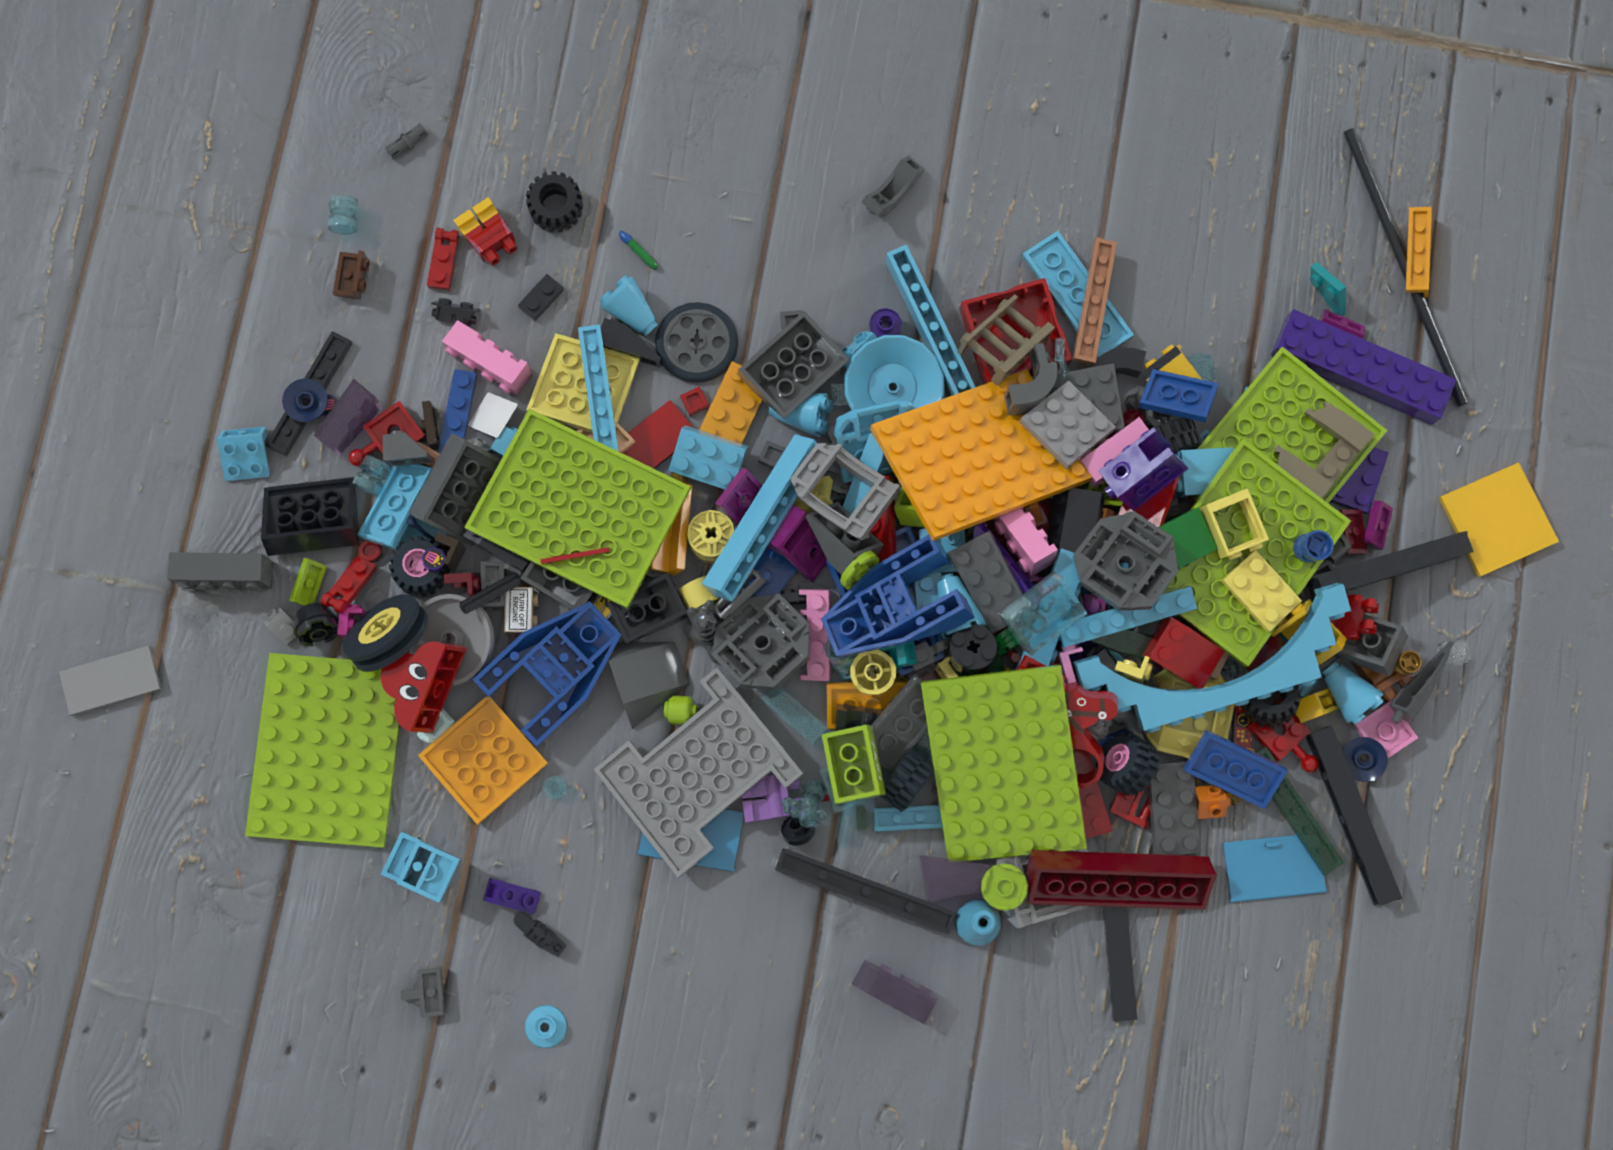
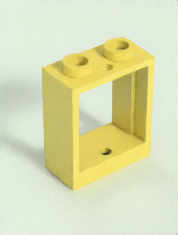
(1251, 516)

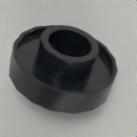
(796, 834)

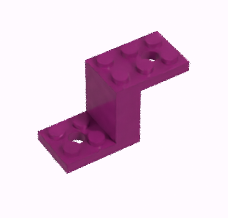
(794, 535)

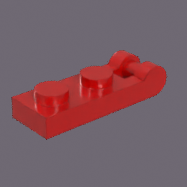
(443, 259)
(349, 585)

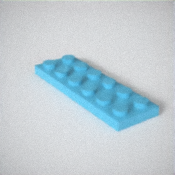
(1067, 284)

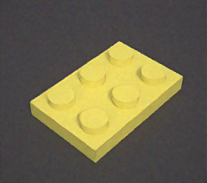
(1261, 590)

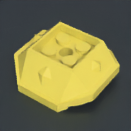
(1182, 738)

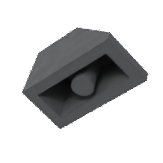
(403, 450)

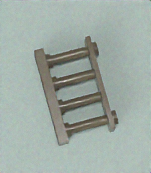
(1014, 357)

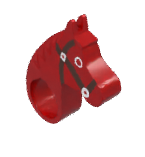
(1083, 711)

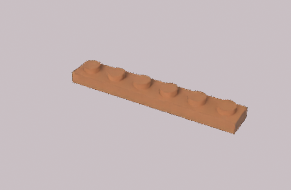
(1094, 301)

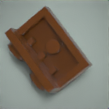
(350, 275)

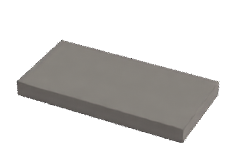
(110, 680)

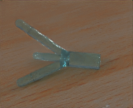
(1059, 356)

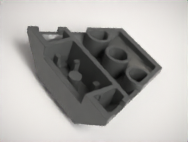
(646, 676)

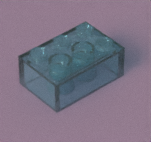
(1042, 613)

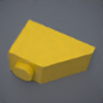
(1316, 705)

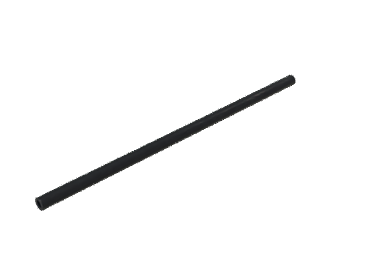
(1401, 258)

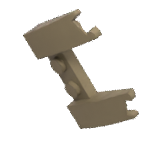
(1350, 438)

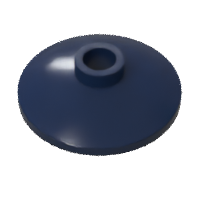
(297, 393)
(1370, 769)

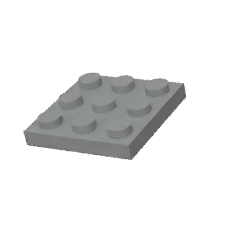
(1067, 424)

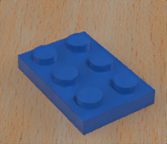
(1179, 395)

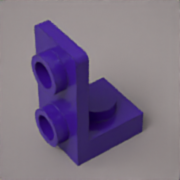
(511, 896)

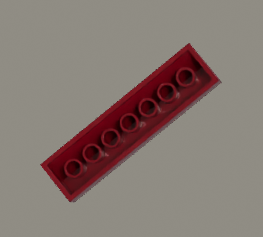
(1119, 879)

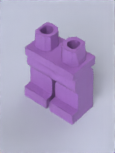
(771, 806)

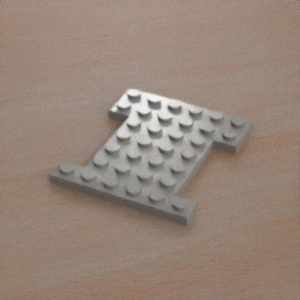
(696, 773)

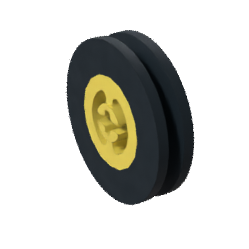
(385, 633)

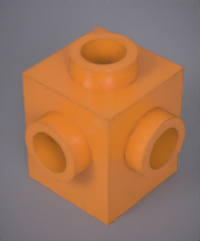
(1211, 802)

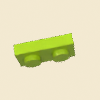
(307, 582)

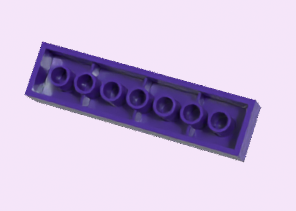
(1366, 367)

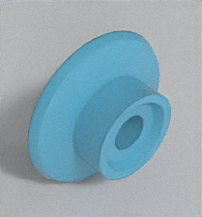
(557, 1026)

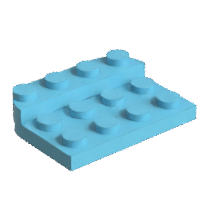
(854, 429)

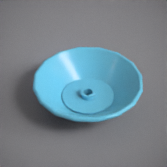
(897, 362)

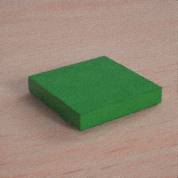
(1190, 536)

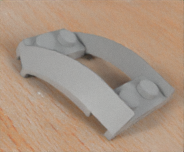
(869, 509)
(1025, 913)

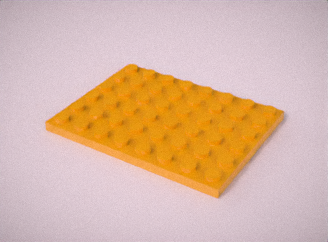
(970, 459)

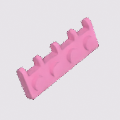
(817, 606)

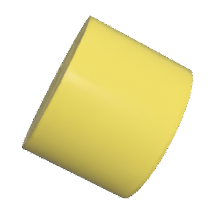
(695, 594)

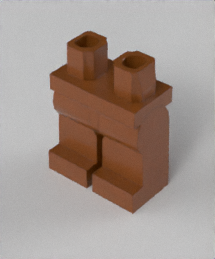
(1383, 682)

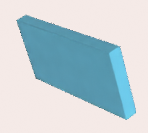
(391, 509)

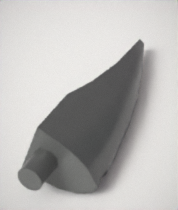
(1417, 691)

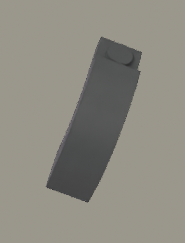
(894, 188)
(1024, 397)

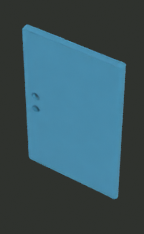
(721, 832)
(1270, 871)

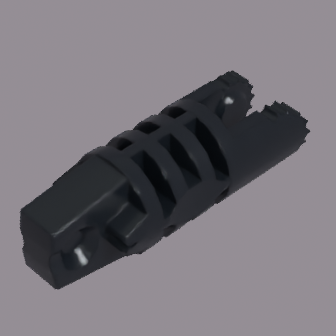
(539, 934)

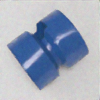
(1313, 546)

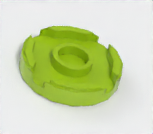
(858, 569)
(1004, 887)

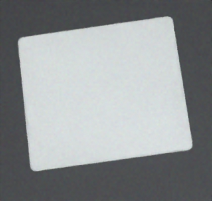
(492, 415)

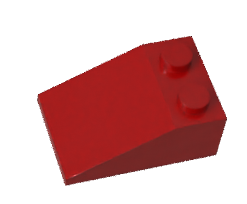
(1183, 652)

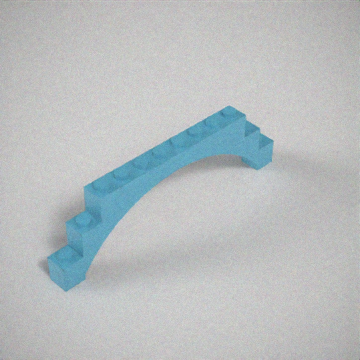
(1288, 667)

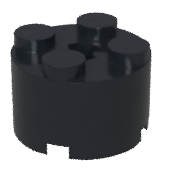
(966, 661)

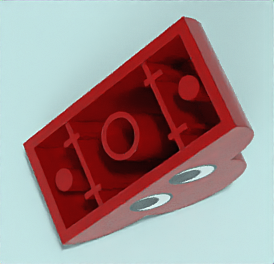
(422, 684)

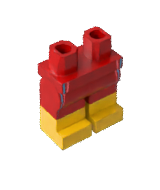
(492, 238)

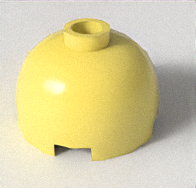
(872, 661)

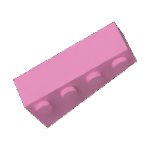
(487, 358)
(1026, 541)

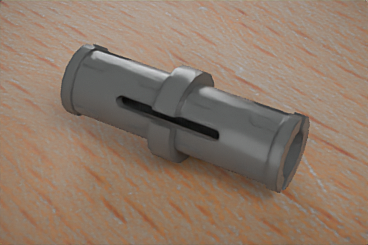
(406, 141)

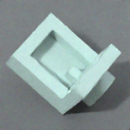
(442, 725)

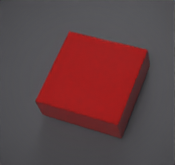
(694, 401)

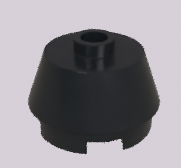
(315, 623)

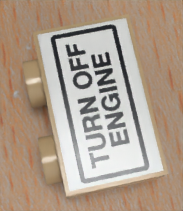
(520, 610)

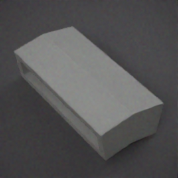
(742, 596)

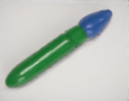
(627, 239)

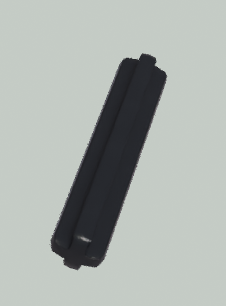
(490, 593)

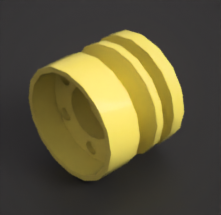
(702, 547)

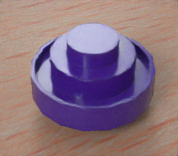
(885, 322)

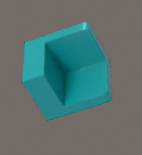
(902, 654)

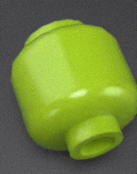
(680, 709)

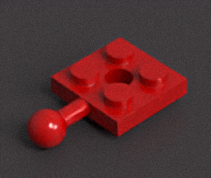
(392, 417)
(1282, 744)

